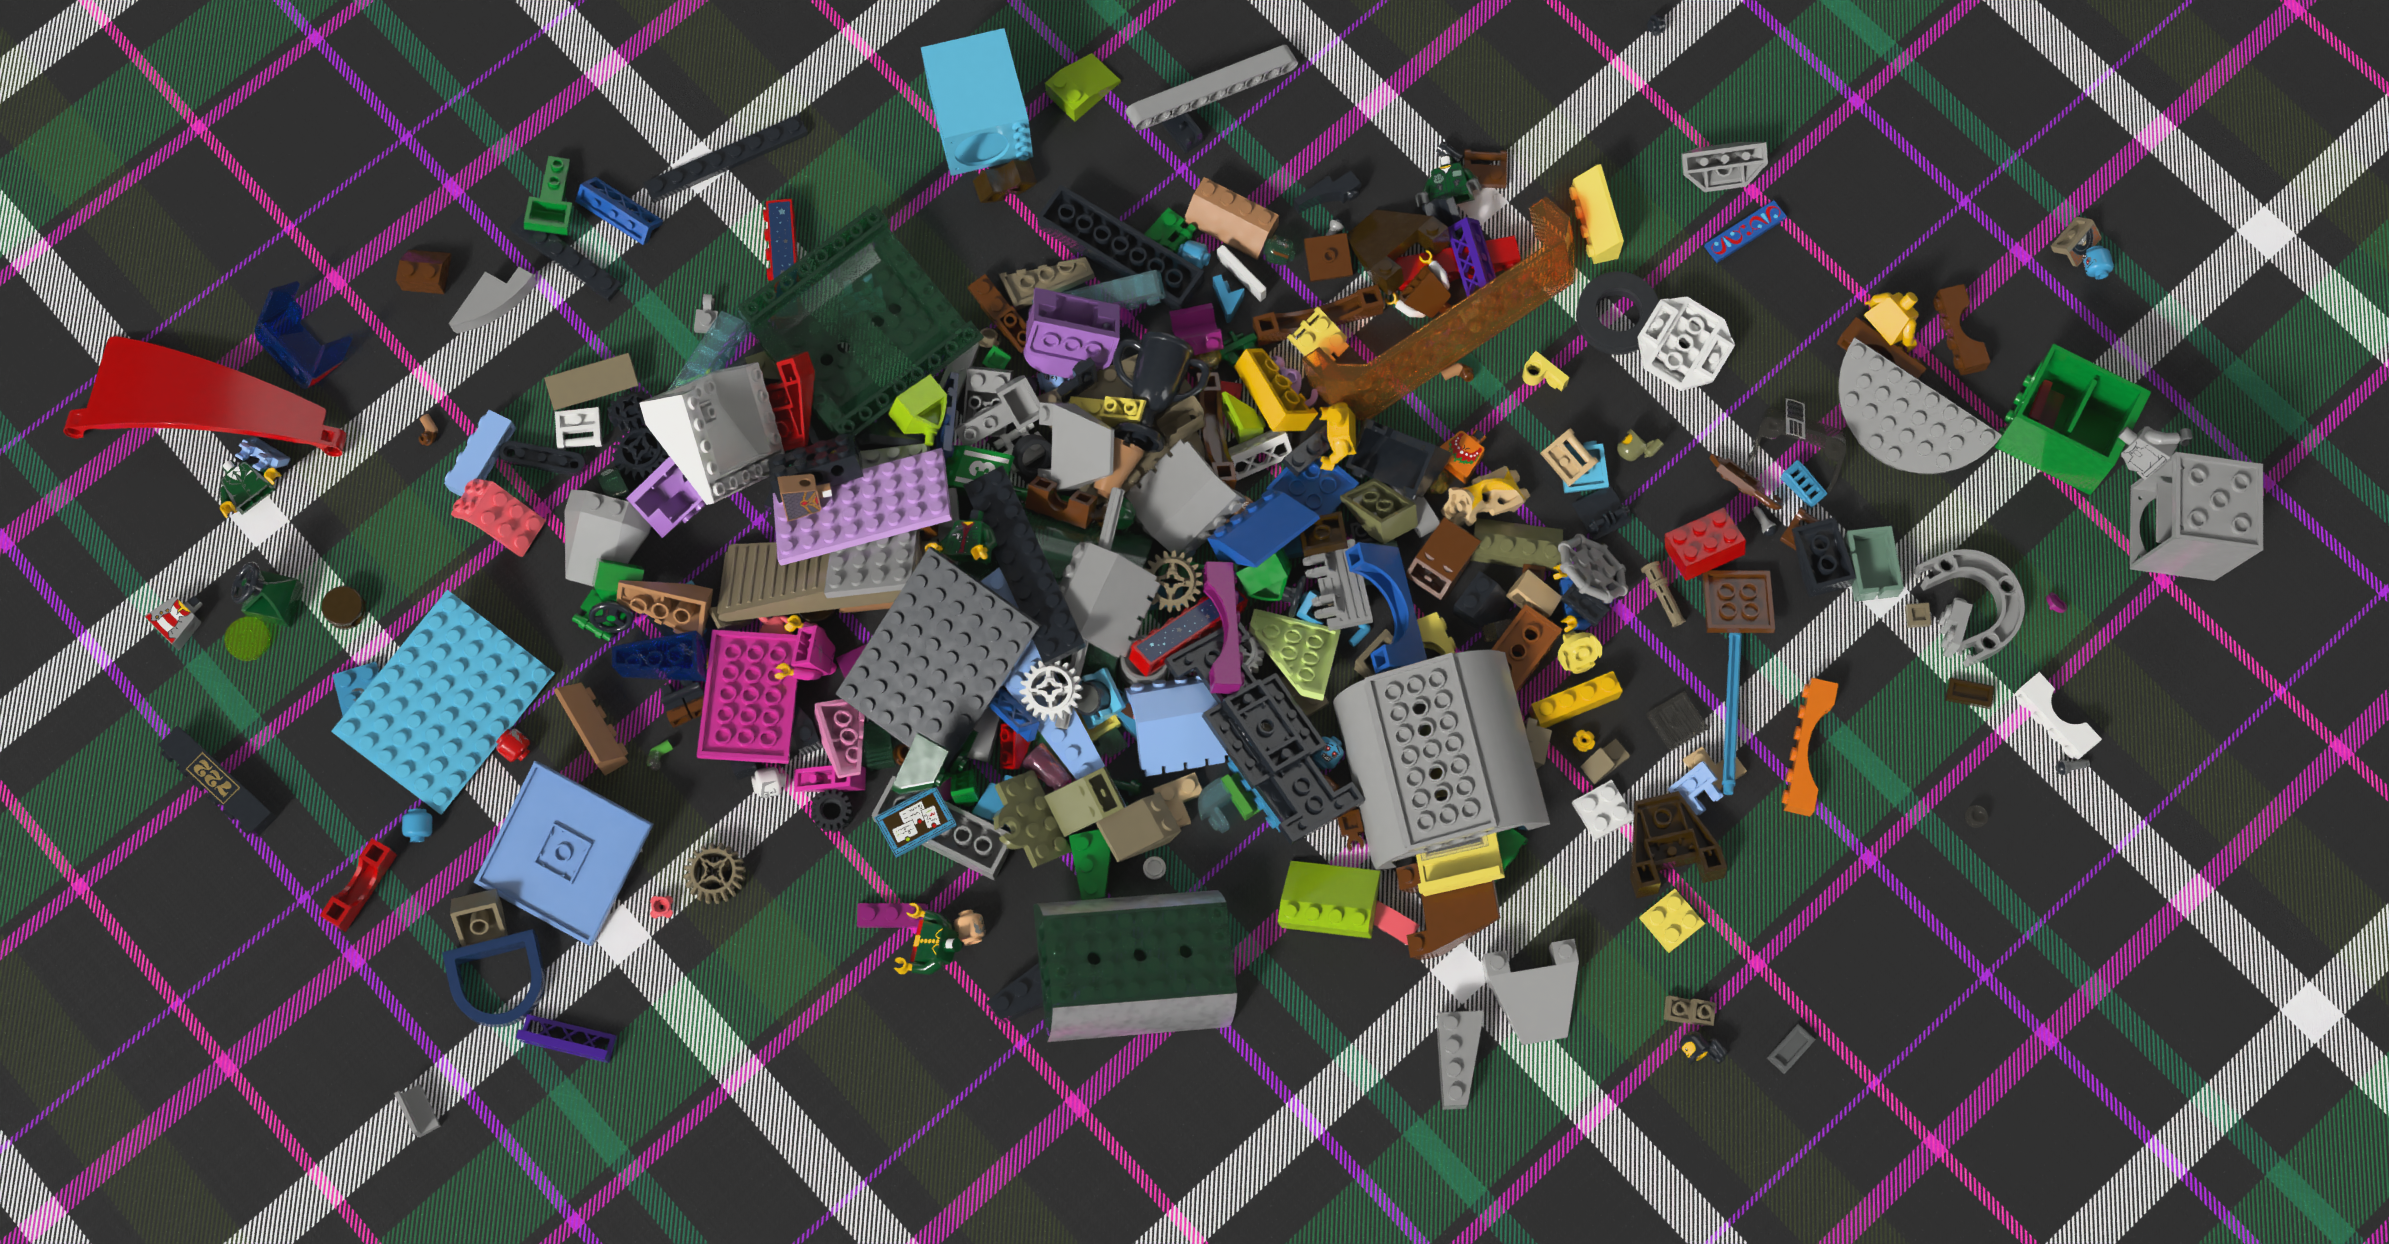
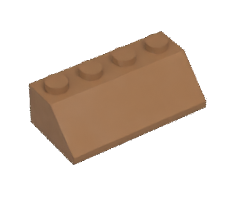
(1231, 218)
(591, 726)

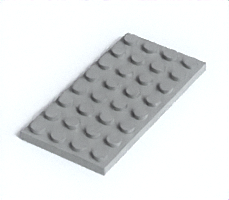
(878, 564)

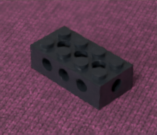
(826, 467)

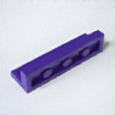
(1478, 254)
(562, 1045)

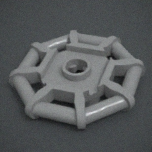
(1600, 561)

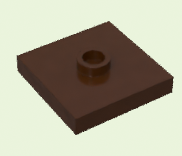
(1328, 257)

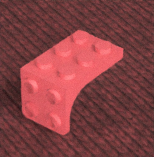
(498, 515)

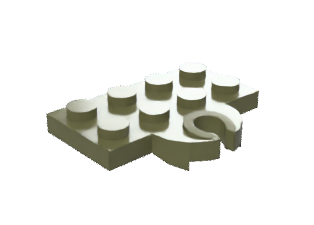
(1029, 820)

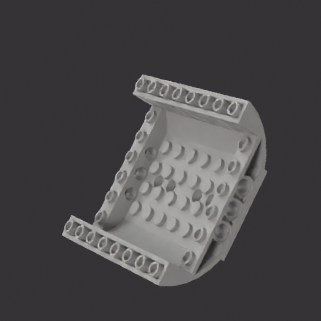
(1472, 738)

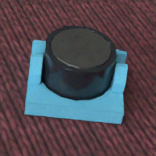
(1098, 699)

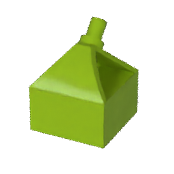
(920, 409)

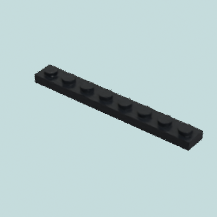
(725, 158)

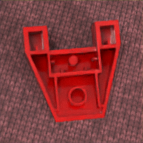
(793, 399)

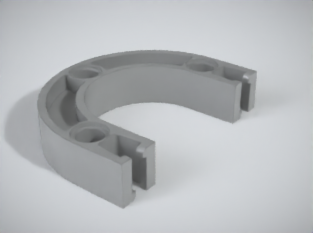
(1992, 575)

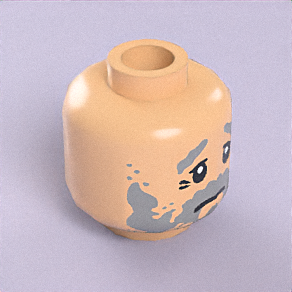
(970, 927)

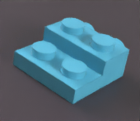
(1596, 476)

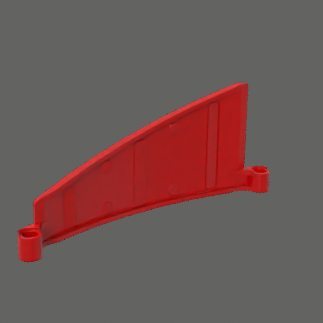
(171, 389)

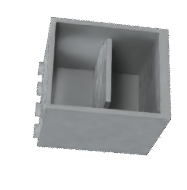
(2204, 516)

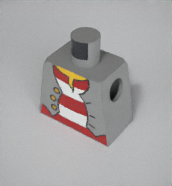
(176, 620)

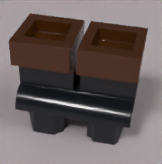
(675, 702)

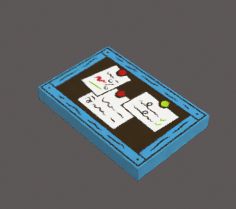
(915, 821)

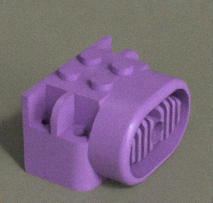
(1069, 330)
(666, 498)

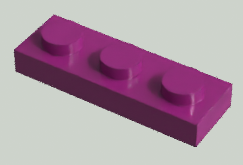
(887, 915)

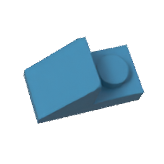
(1228, 300)

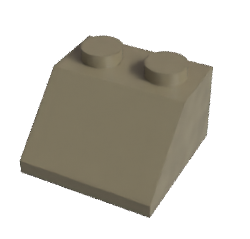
(478, 917)

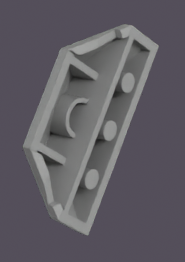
(1724, 165)

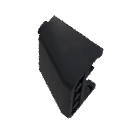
(1397, 459)

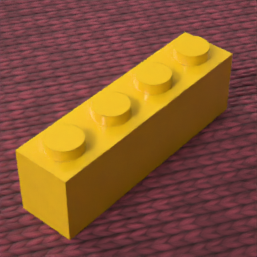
(1576, 700)

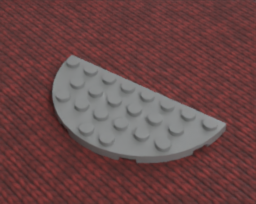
(1905, 419)

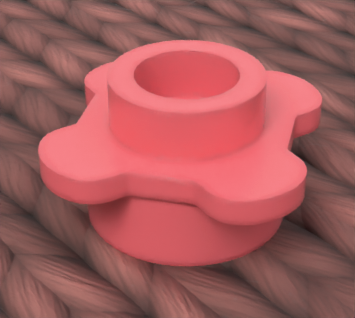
(656, 902)

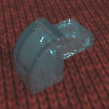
(1210, 802)

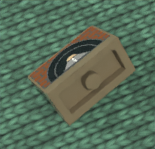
(2076, 239)

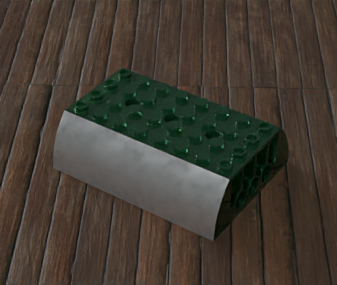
(1129, 994)

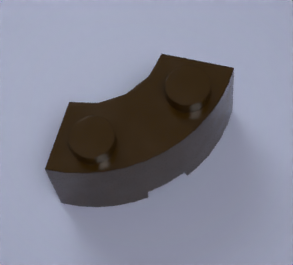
(1011, 178)

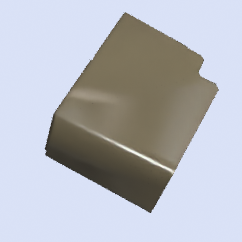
(1176, 411)

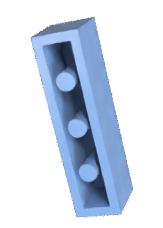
(480, 452)

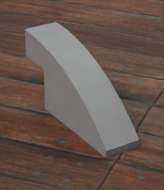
(491, 300)

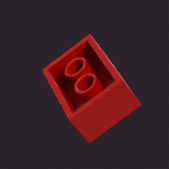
(1705, 544)

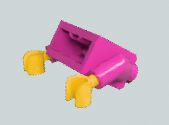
(812, 652)

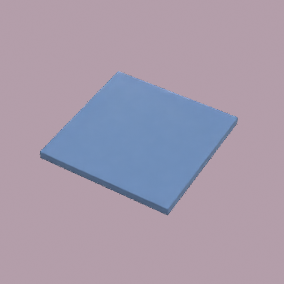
(563, 853)

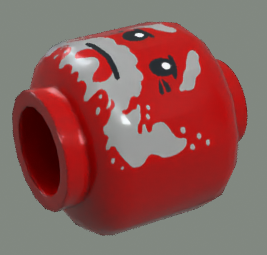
(513, 745)

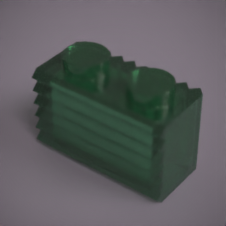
(877, 748)

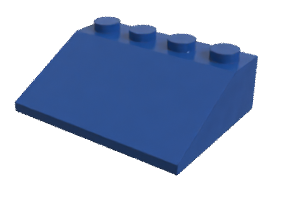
(1261, 529)

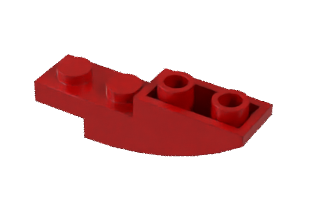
(1012, 748)

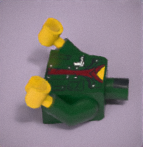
(968, 540)

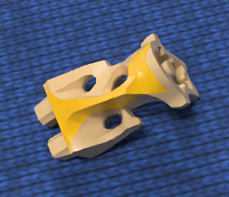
(1496, 485)

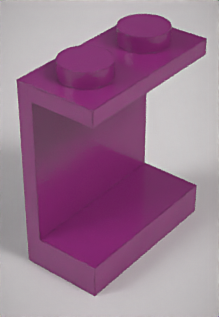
(1197, 328)

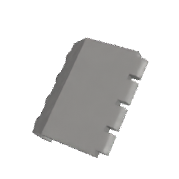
(1183, 500)
(1107, 596)

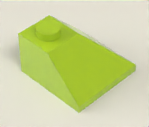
(1242, 418)

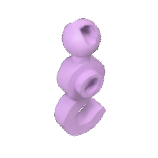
(1295, 377)

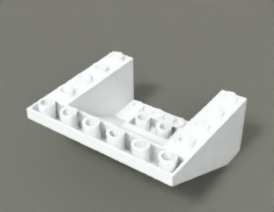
(717, 430)

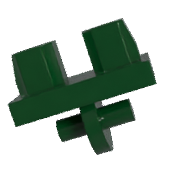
(1236, 345)

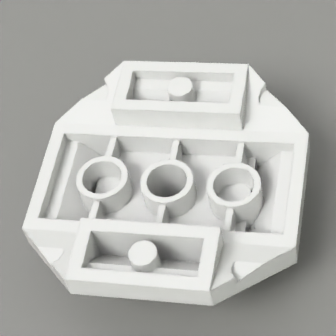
(1696, 326)

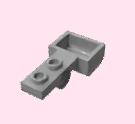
(1017, 406)

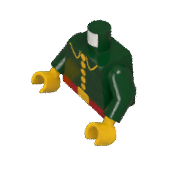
(933, 943)

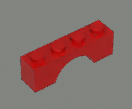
(372, 866)

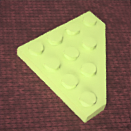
(1298, 648)

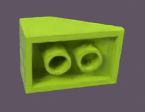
(1081, 85)

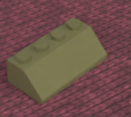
(1517, 544)

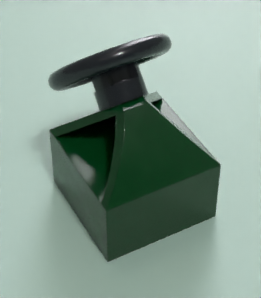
(267, 595)

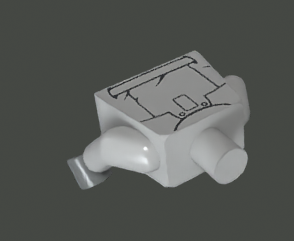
(2150, 448)

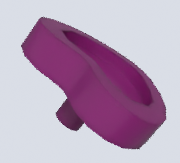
(2056, 603)

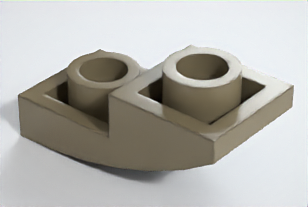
(1689, 1011)

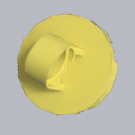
(1579, 651)

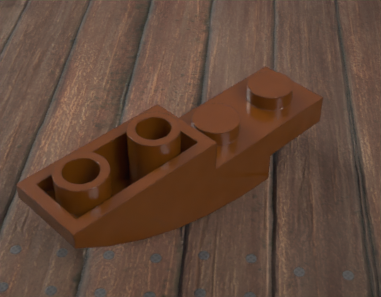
(999, 312)

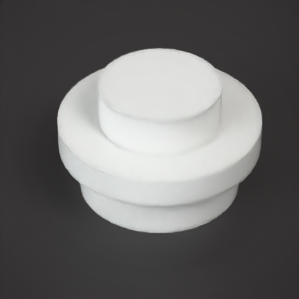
(1154, 867)

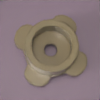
(989, 339)

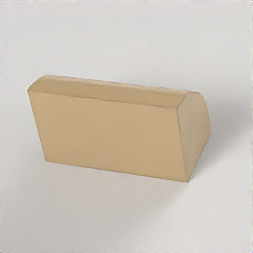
(1534, 593)

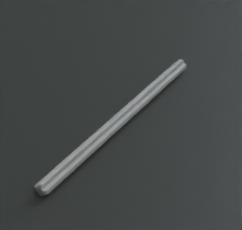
(1105, 542)

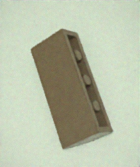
(591, 381)

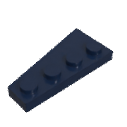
(946, 432)

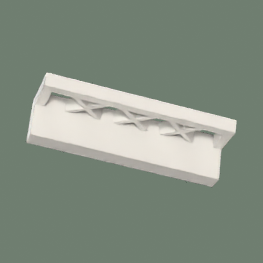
(1256, 445)

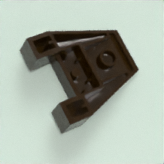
(1388, 235)
(1669, 837)

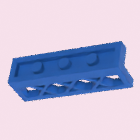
(617, 211)
(1015, 715)

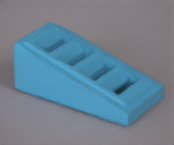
(1803, 473)

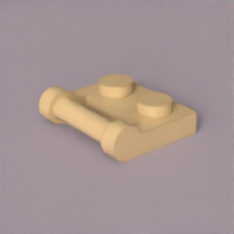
(1564, 462)

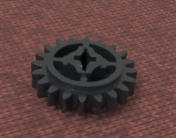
(639, 447)

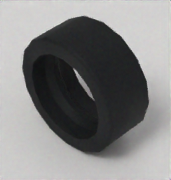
(1020, 448)

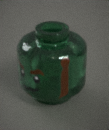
(1279, 250)

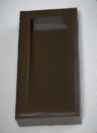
(1969, 693)

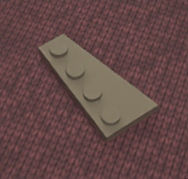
(1054, 278)

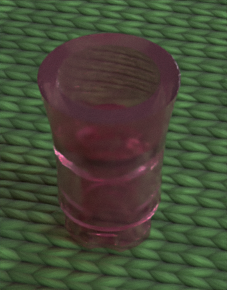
(1047, 767)

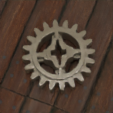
(1172, 570)

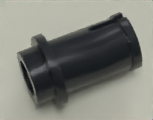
(1446, 150)

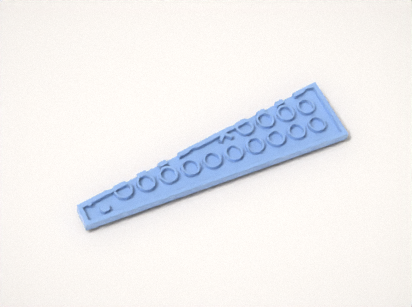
(1070, 744)

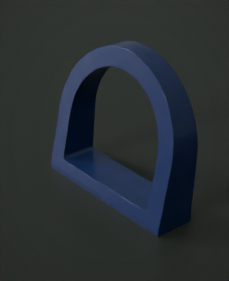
(455, 957)

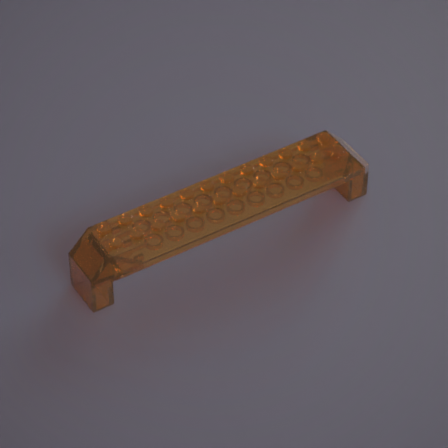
(1457, 331)

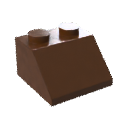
(423, 271)

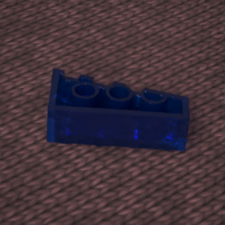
(666, 657)

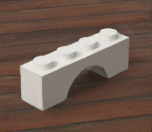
(2074, 738)

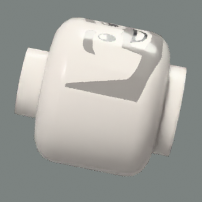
(768, 782)

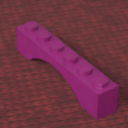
(1219, 586)

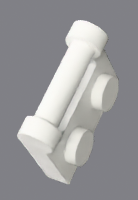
(578, 422)

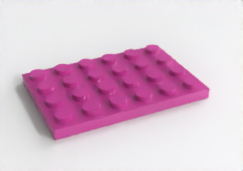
(744, 704)

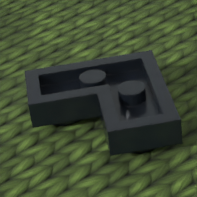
(1084, 377)

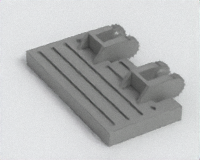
(1341, 588)

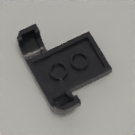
(887, 433)

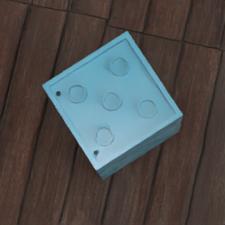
(977, 101)

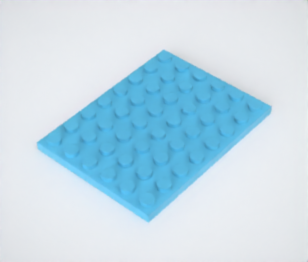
(443, 702)

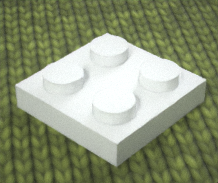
(1603, 810)

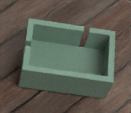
(1874, 563)

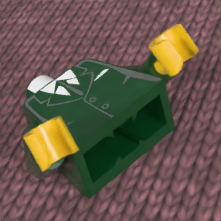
(244, 486)

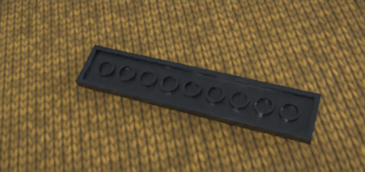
(1025, 565)

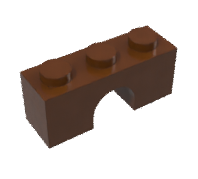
(1043, 499)

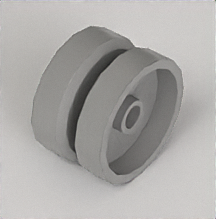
(1132, 675)

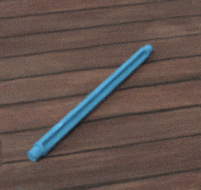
(1731, 713)

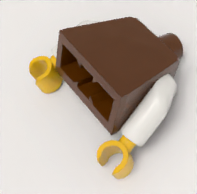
(1425, 293)

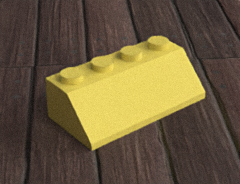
(1596, 215)

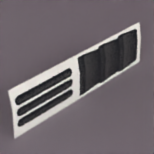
(1795, 418)

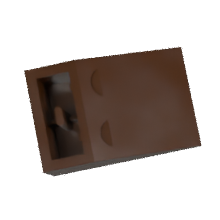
(1443, 558)

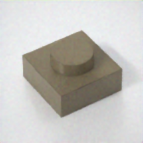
(1918, 615)

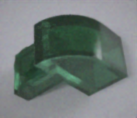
(613, 484)

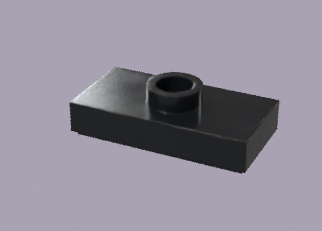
(1585, 605)

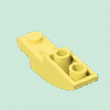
(1112, 409)

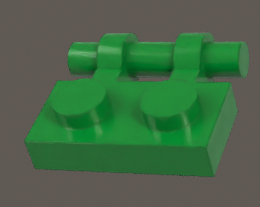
(1166, 227)
(584, 622)

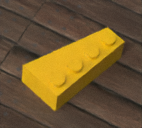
(1273, 392)

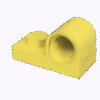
(1546, 370)

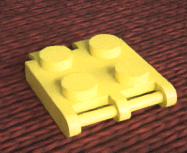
(1321, 334)

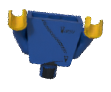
(1571, 618)

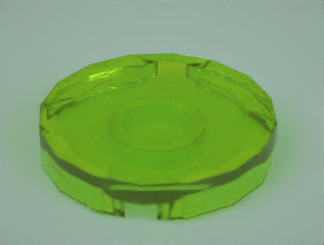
(247, 638)

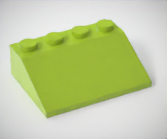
(1329, 899)

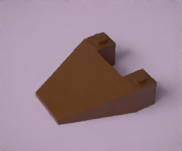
(1449, 915)

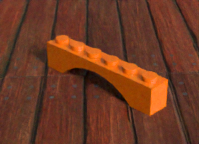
(1802, 790)

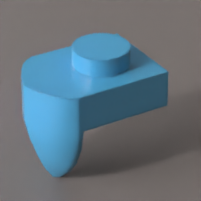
(1305, 609)

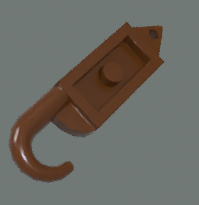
(1746, 482)

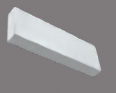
(1241, 273)

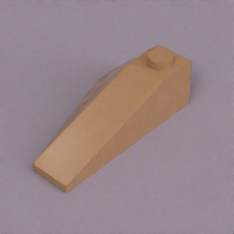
(673, 604)

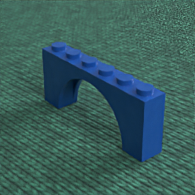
(1385, 570)

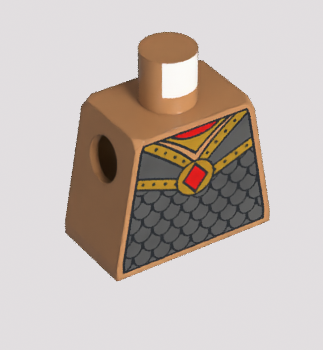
(802, 495)

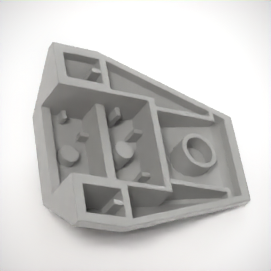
(599, 529)

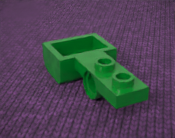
(550, 211)

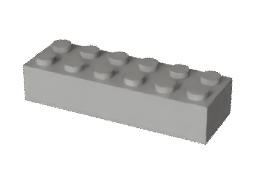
(969, 843)

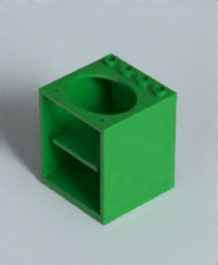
(2087, 427)

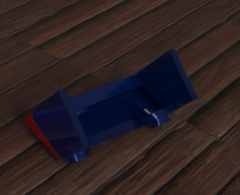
(291, 343)

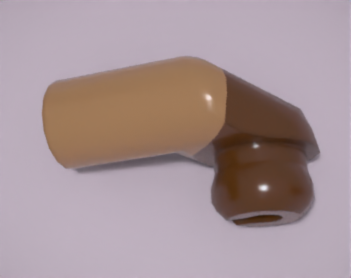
(1460, 370)
(430, 432)

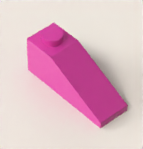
(825, 778)

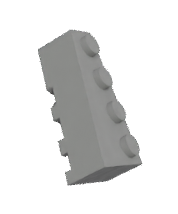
(1457, 1049)

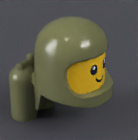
(1633, 447)

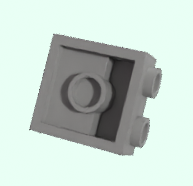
(1953, 625)

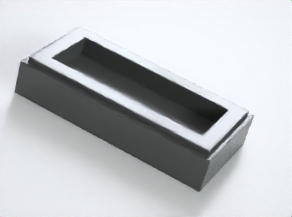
(1791, 1048)

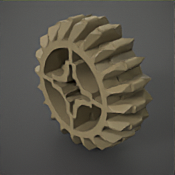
(709, 879)

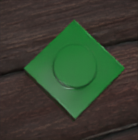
(997, 358)

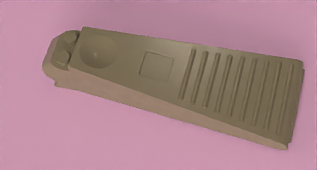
(760, 587)

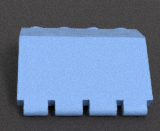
(1172, 725)

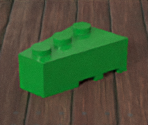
(1091, 863)

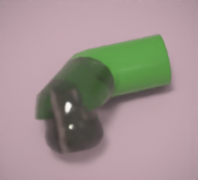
(655, 755)

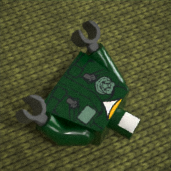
(1450, 181)

